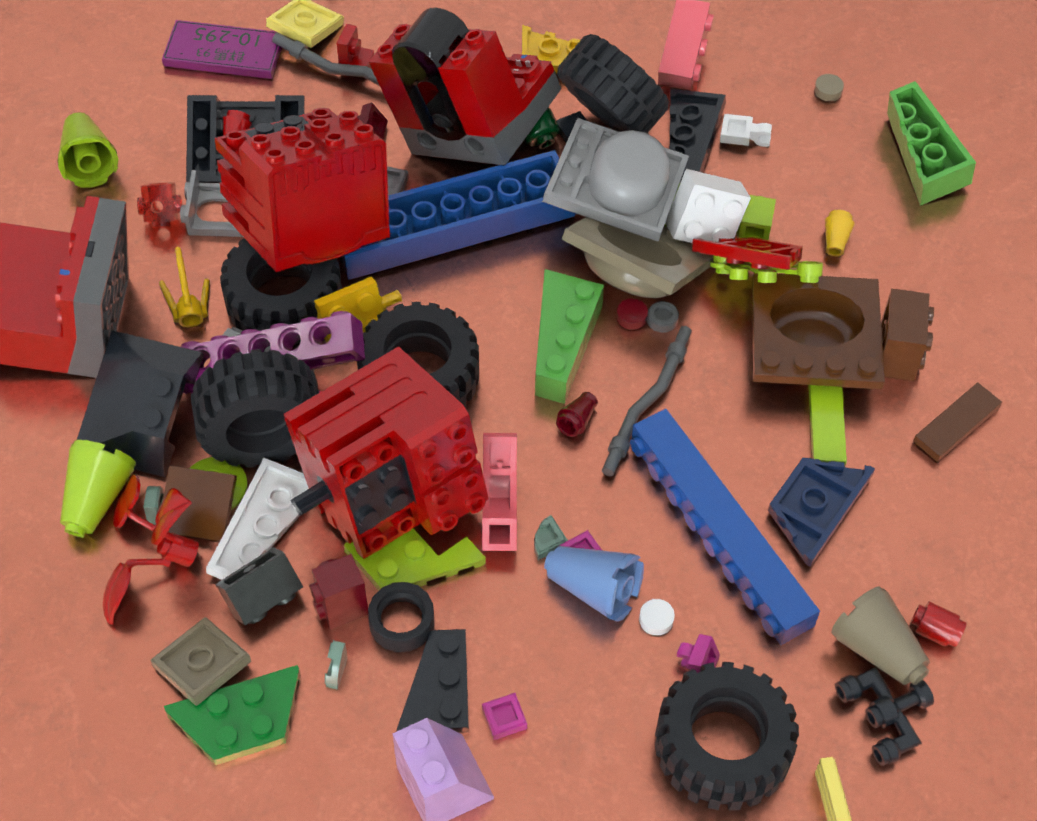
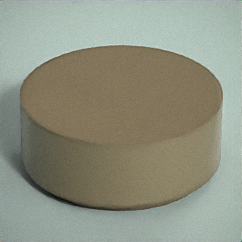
(829, 87)

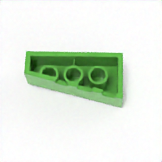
(928, 145)
(566, 325)

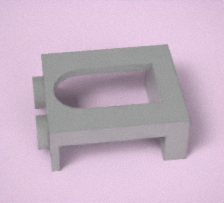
(195, 196)

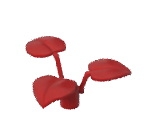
(169, 545)

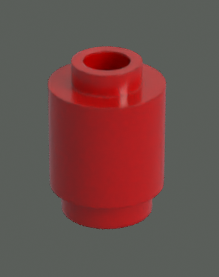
(938, 624)

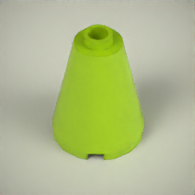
(85, 152)
(92, 485)

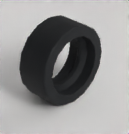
(395, 593)

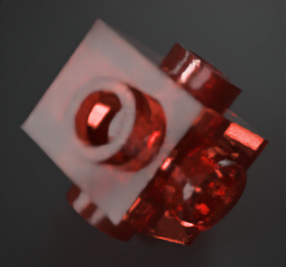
(167, 196)

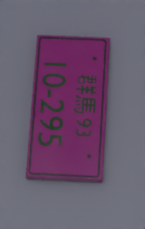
(222, 49)

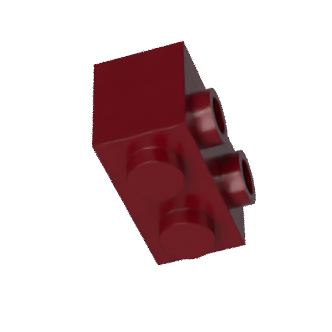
(339, 591)

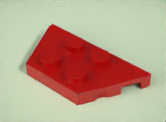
(757, 251)

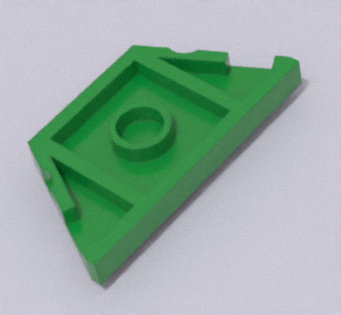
(240, 716)

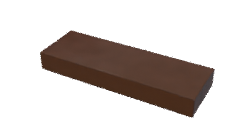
(957, 421)

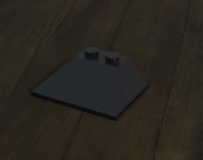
(206, 123)
(139, 399)

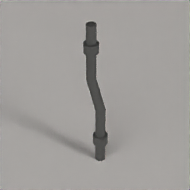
(300, 51)
(620, 444)

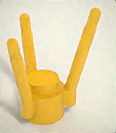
(188, 310)

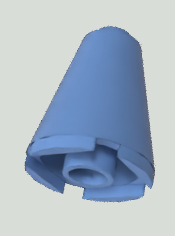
(597, 577)

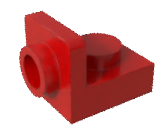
(350, 49)

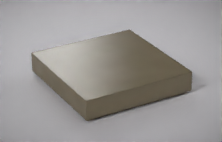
(200, 661)

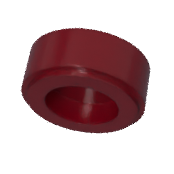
(632, 314)

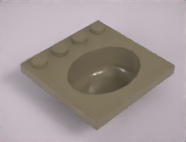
(636, 262)

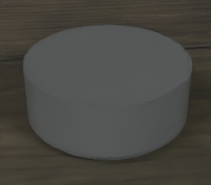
(662, 316)

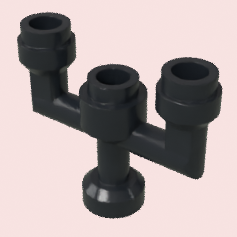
(887, 711)

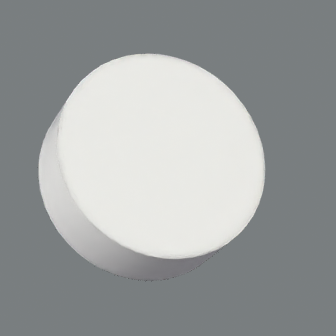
(656, 617)

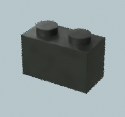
(259, 586)

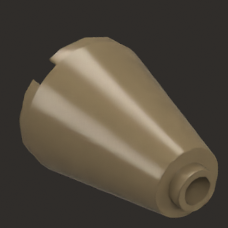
(883, 637)

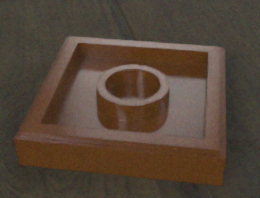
(210, 498)

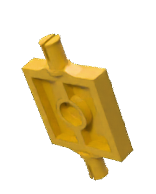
(359, 299)

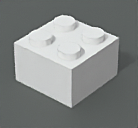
(707, 207)

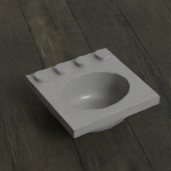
(616, 178)

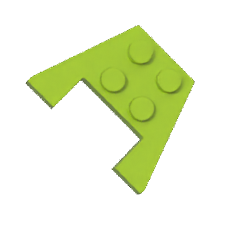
(414, 561)

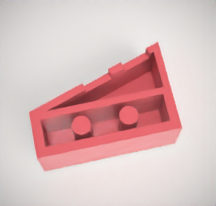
(685, 44)

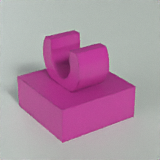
(702, 653)

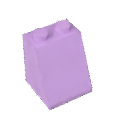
(439, 771)

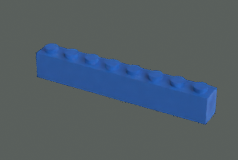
(724, 528)

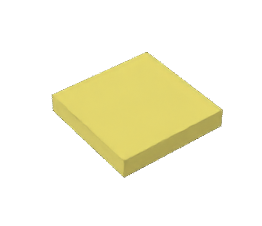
(305, 21)

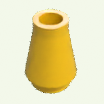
(838, 230)

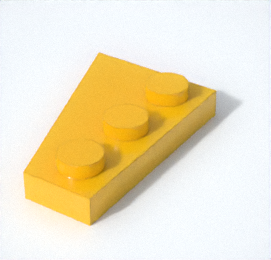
(546, 46)

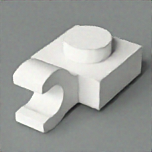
(741, 129)

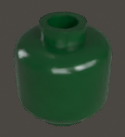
(544, 131)

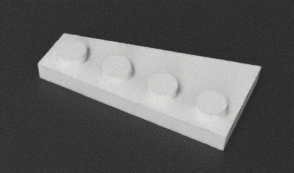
(259, 519)

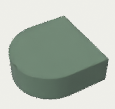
(152, 502)

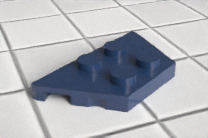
(816, 502)

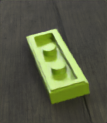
(827, 423)

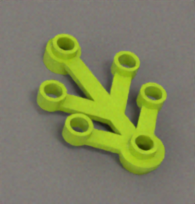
(807, 270)

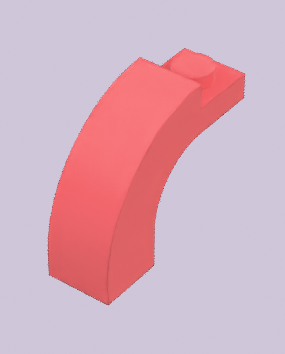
(500, 477)

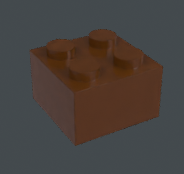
(906, 333)

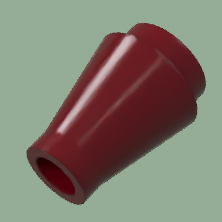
(576, 415)

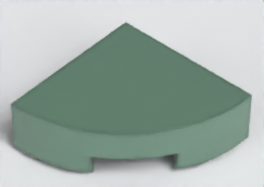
(548, 537)
(338, 657)

